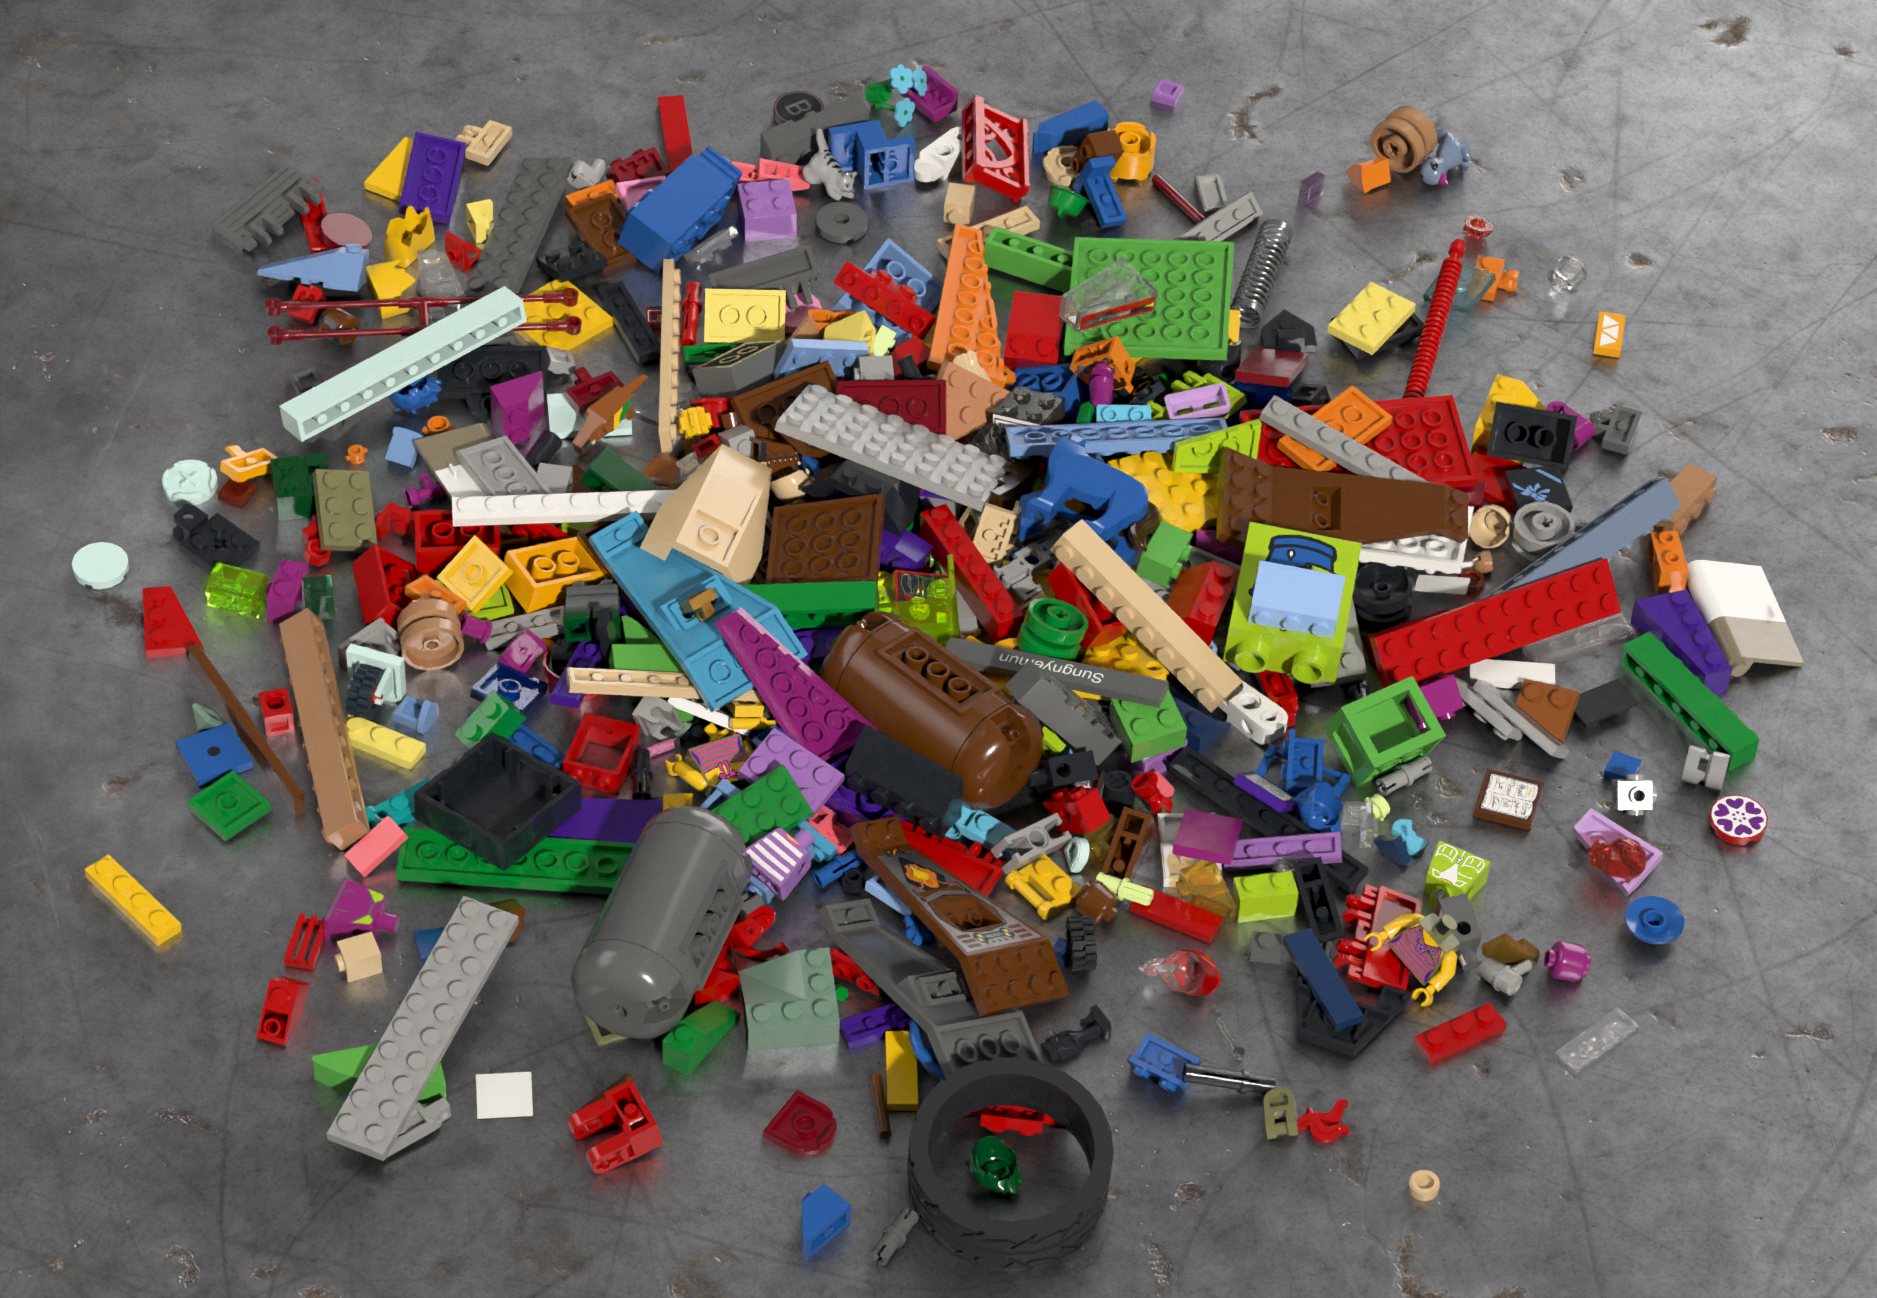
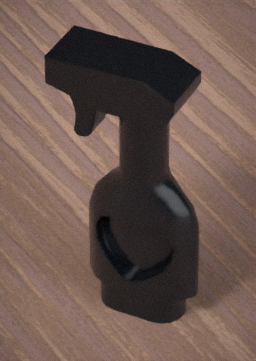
(1071, 1042)

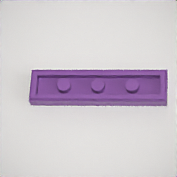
(1262, 852)

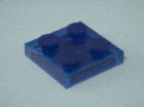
(512, 684)

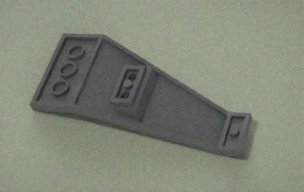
(928, 991)

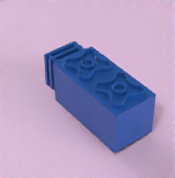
(679, 209)

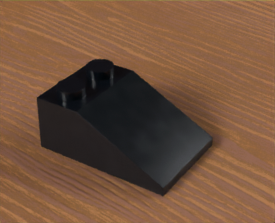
(1531, 435)

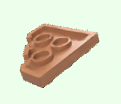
(968, 399)

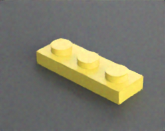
(384, 742)

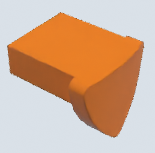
(1370, 174)

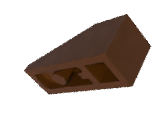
(1128, 844)

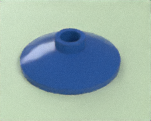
(1654, 920)

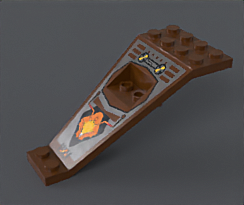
(999, 954)

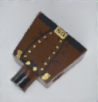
(776, 455)

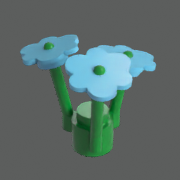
(902, 80)

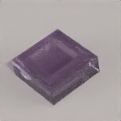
(1311, 188)

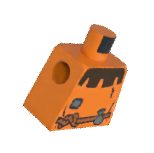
(1111, 353)

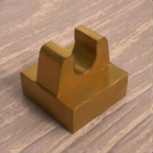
(700, 604)

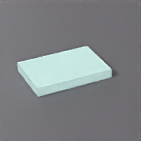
(567, 422)

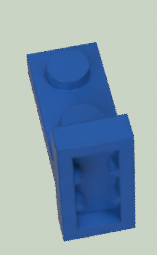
(1101, 191)

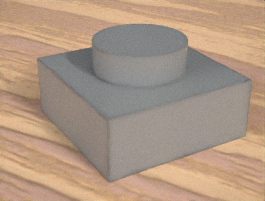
(560, 361)

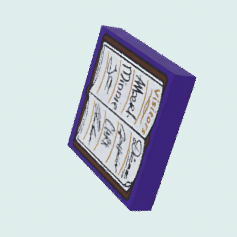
(1265, 791)

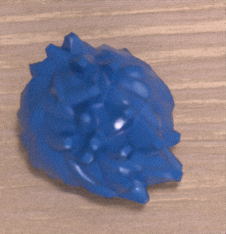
(416, 394)
(1319, 808)

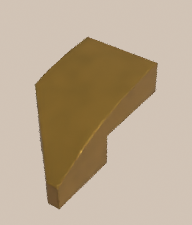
(1508, 950)

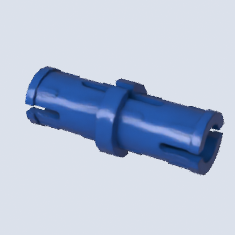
(828, 873)

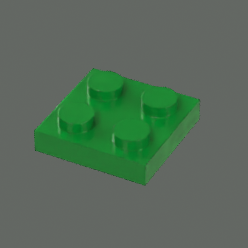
(229, 805)

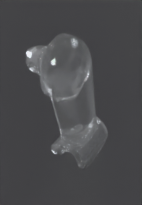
(688, 466)

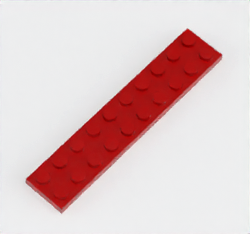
(1496, 624)

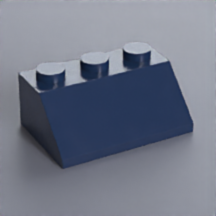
(1202, 725)

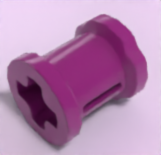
(475, 627)

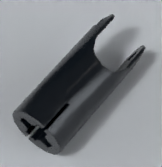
(544, 449)

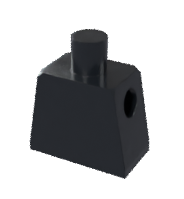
(1064, 770)

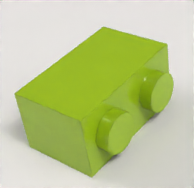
(1265, 896)

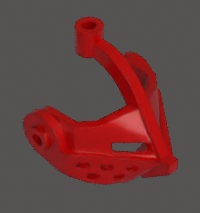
(749, 929)

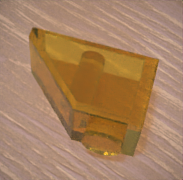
(1206, 889)

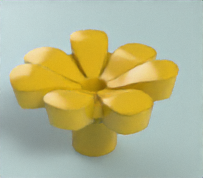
(715, 734)

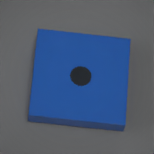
(214, 754)

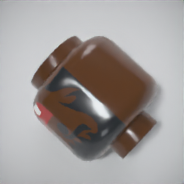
(339, 320)

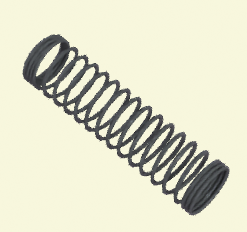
(1251, 303)

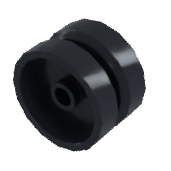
(1382, 596)

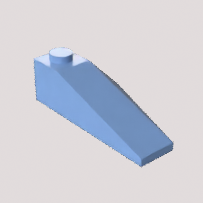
(336, 268)

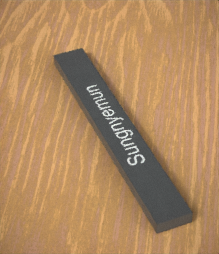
(1071, 674)

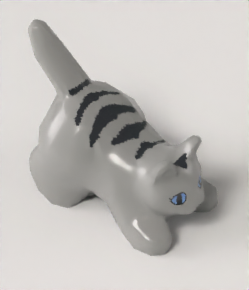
(826, 170)

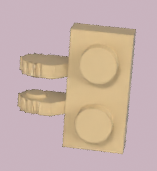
(485, 142)

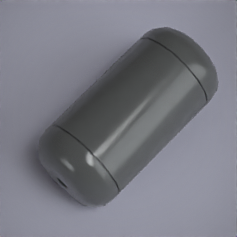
(663, 923)

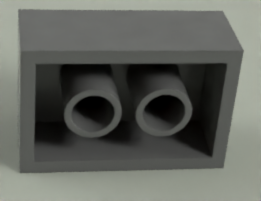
(739, 369)

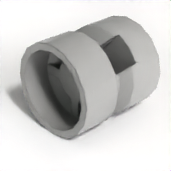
(1715, 770)

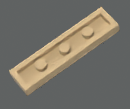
(1018, 221)

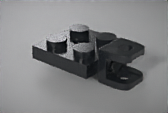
(202, 535)

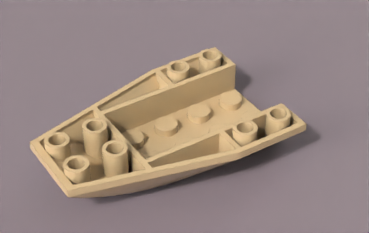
(716, 516)

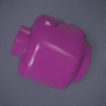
(1567, 961)

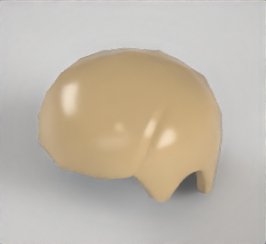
(790, 487)
(1490, 526)

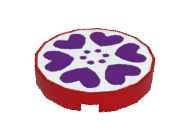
(1738, 819)

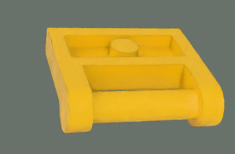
(1049, 881)

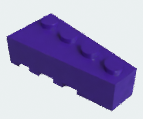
(901, 552)
(1685, 634)

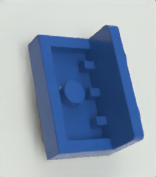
(1304, 762)
(1161, 1062)

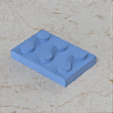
(805, 353)

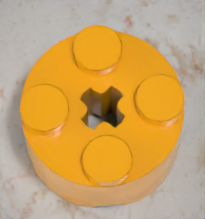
(1138, 151)

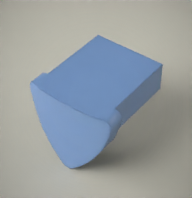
(402, 447)
(416, 713)

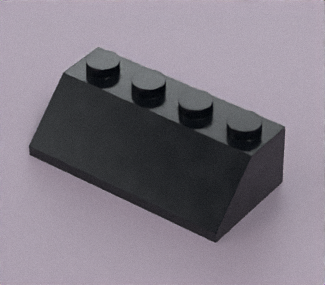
(905, 782)

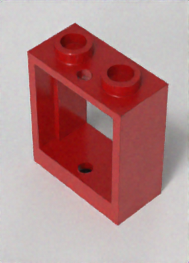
(596, 730)

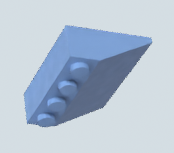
(904, 271)

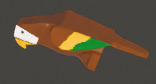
(606, 415)

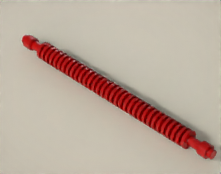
(1435, 322)

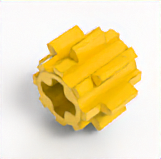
(694, 423)

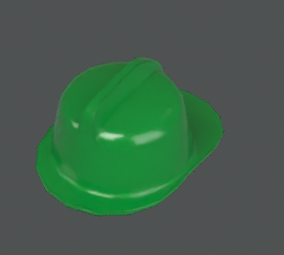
(1065, 202)

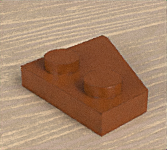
(1548, 706)

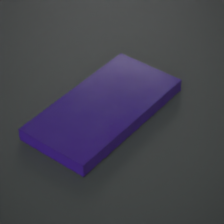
(432, 176)
(609, 820)

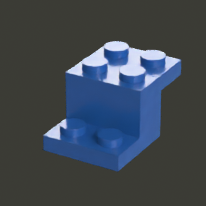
(873, 157)

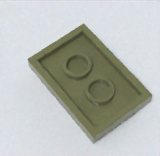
(344, 510)

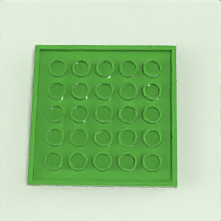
(1190, 303)

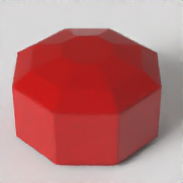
(314, 554)

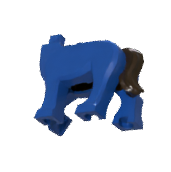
(1091, 491)

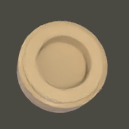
(1423, 1185)

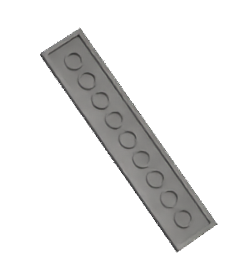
(422, 1028)

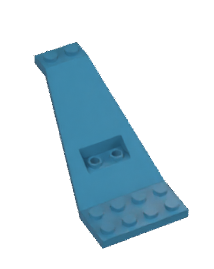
(661, 585)

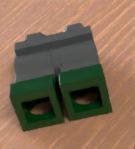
(584, 604)

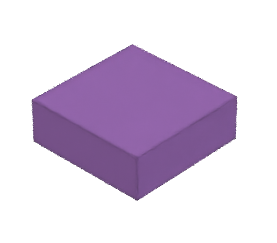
(1167, 93)

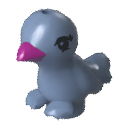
(1448, 156)

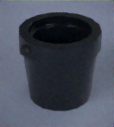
(1117, 792)

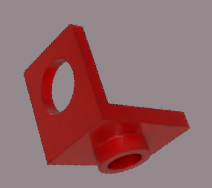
(458, 250)

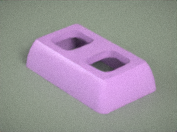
(1196, 400)

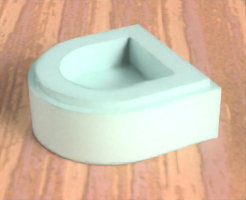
(1077, 853)

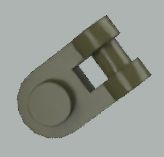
(1280, 1104)

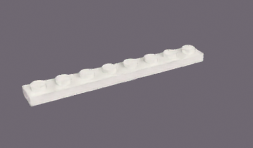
(556, 507)

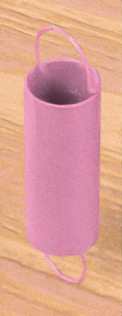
(661, 747)

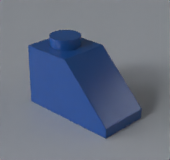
(822, 1218)

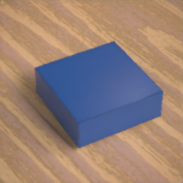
(1620, 765)

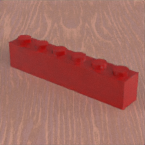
(974, 576)

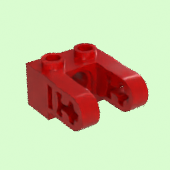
(637, 1126)

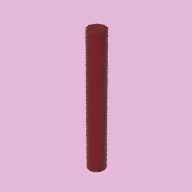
(1177, 198)

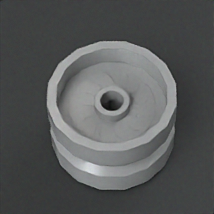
(1538, 530)

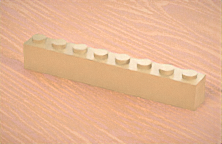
(1146, 615)

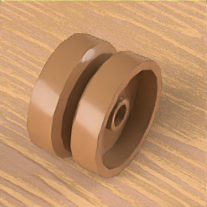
(1404, 138)
(430, 634)

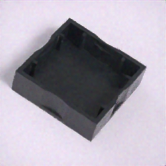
(497, 801)

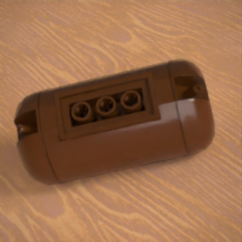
(936, 706)

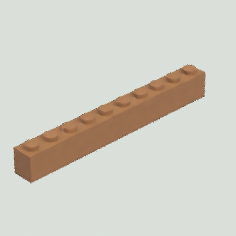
(324, 730)

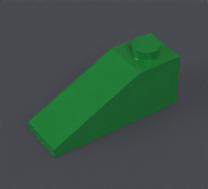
(697, 1036)

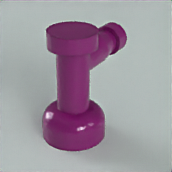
(413, 496)

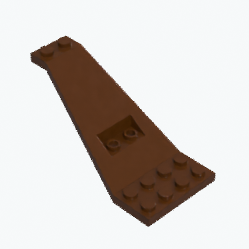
(1333, 504)

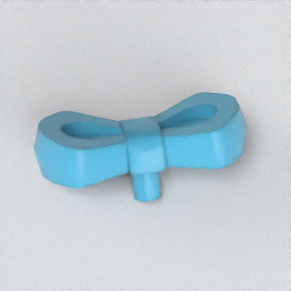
(1414, 845)

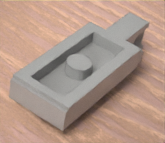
(421, 1122)

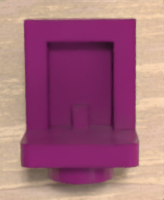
(523, 651)

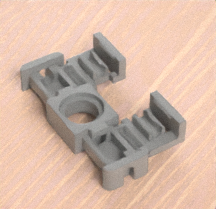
(1020, 572)

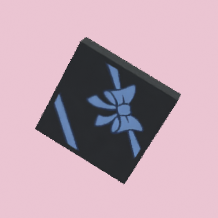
(1537, 485)

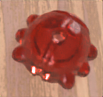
(1477, 227)

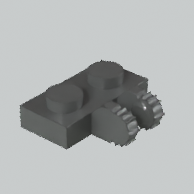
(1616, 429)

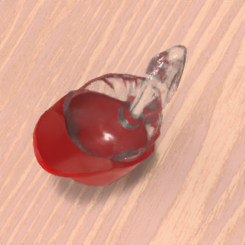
(1185, 972)

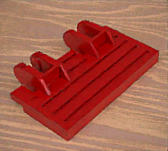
(950, 854)
(1369, 915)

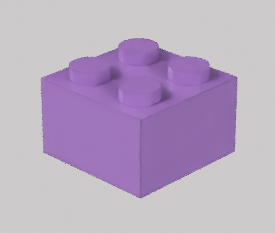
(766, 210)

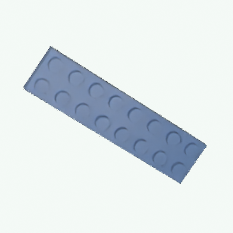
(1109, 437)

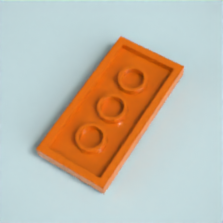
(1347, 413)

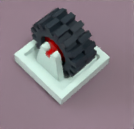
(372, 680)

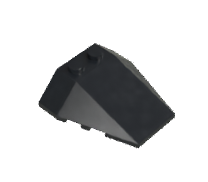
(861, 481)

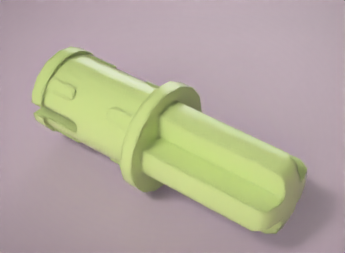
(1127, 890)

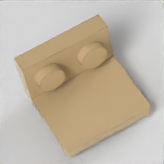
(994, 532)

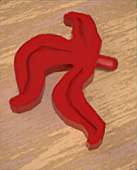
(1318, 1130)

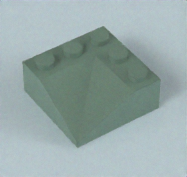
(790, 1001)

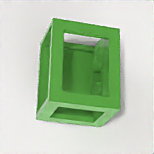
(1380, 733)

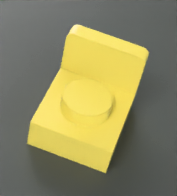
(478, 218)

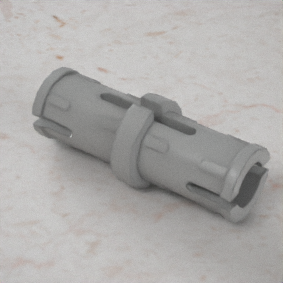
(1404, 775)

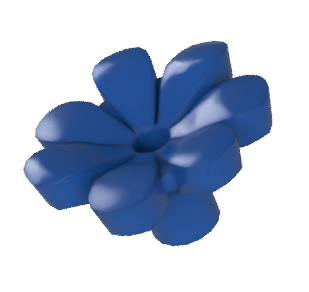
(917, 930)

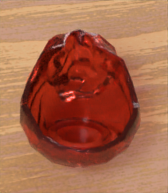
(1618, 858)

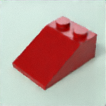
(1033, 331)

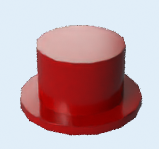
(715, 407)

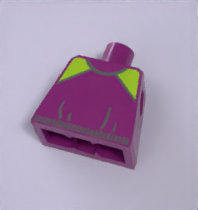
(357, 912)

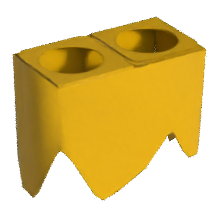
(401, 230)
(388, 283)

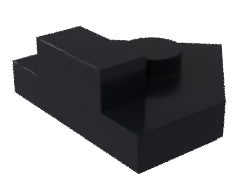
(1289, 334)
(1144, 390)

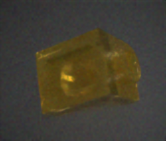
(1101, 840)

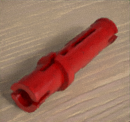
(691, 309)

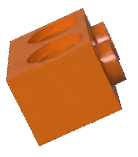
(1666, 562)

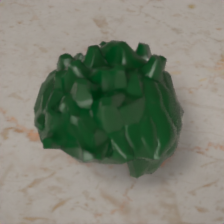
(995, 1165)

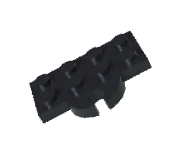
(487, 366)

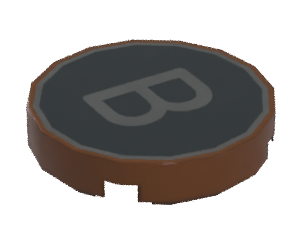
(795, 105)

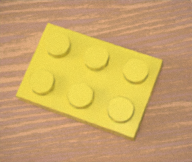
(744, 315)
(1371, 318)

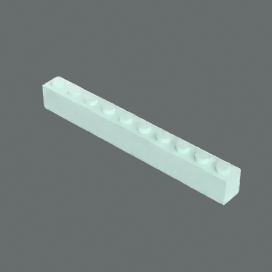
(402, 363)

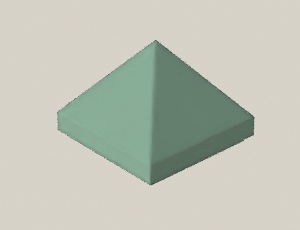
(206, 717)

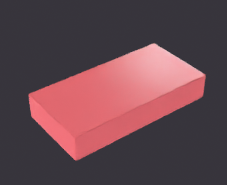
(376, 846)

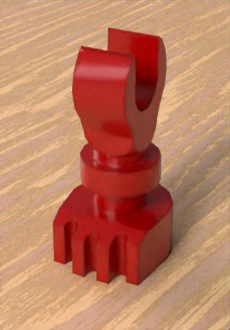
(1146, 786)

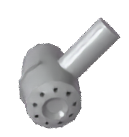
(1502, 976)

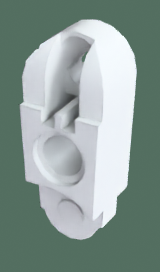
(940, 158)
(1255, 714)

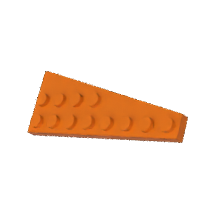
(965, 308)

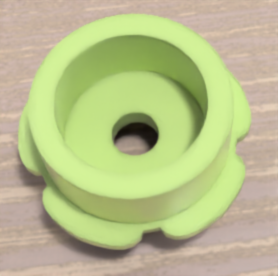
(1380, 806)

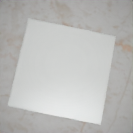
(504, 1095)

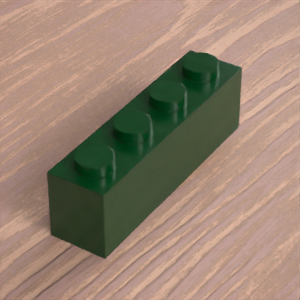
(613, 474)

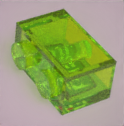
(236, 590)

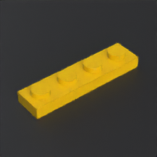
(133, 900)

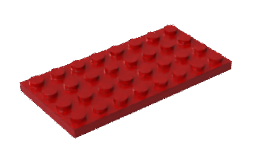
(1421, 438)

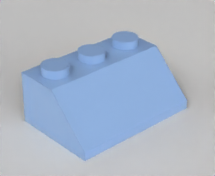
(1296, 599)

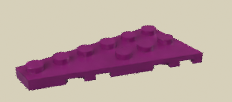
(792, 691)

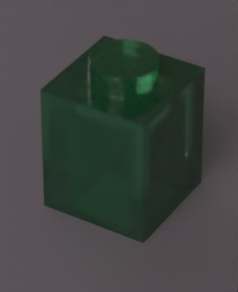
(319, 596)

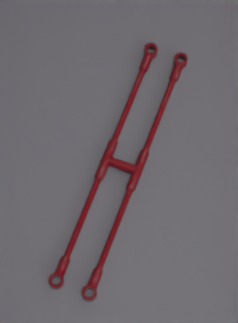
(422, 304)

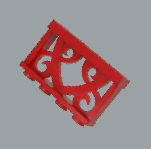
(982, 119)

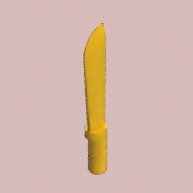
(751, 723)

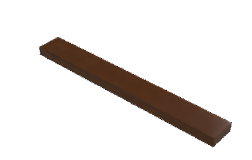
(247, 730)

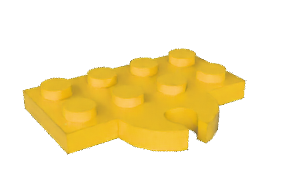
(1124, 655)

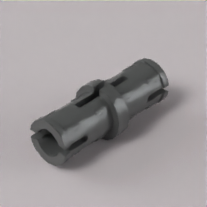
(894, 1236)

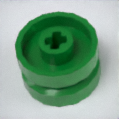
(1052, 629)

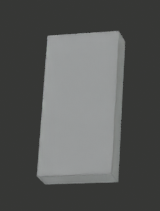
(1210, 193)

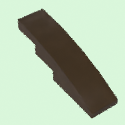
(1018, 481)

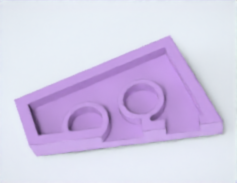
(1595, 827)

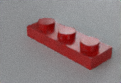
(1459, 1033)

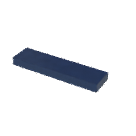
(1322, 979)

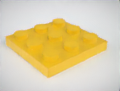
(593, 319)

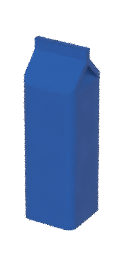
(1070, 127)

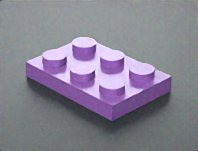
(812, 775)

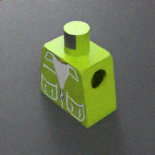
(1454, 873)

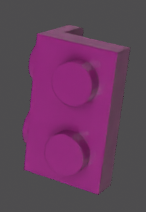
(939, 98)

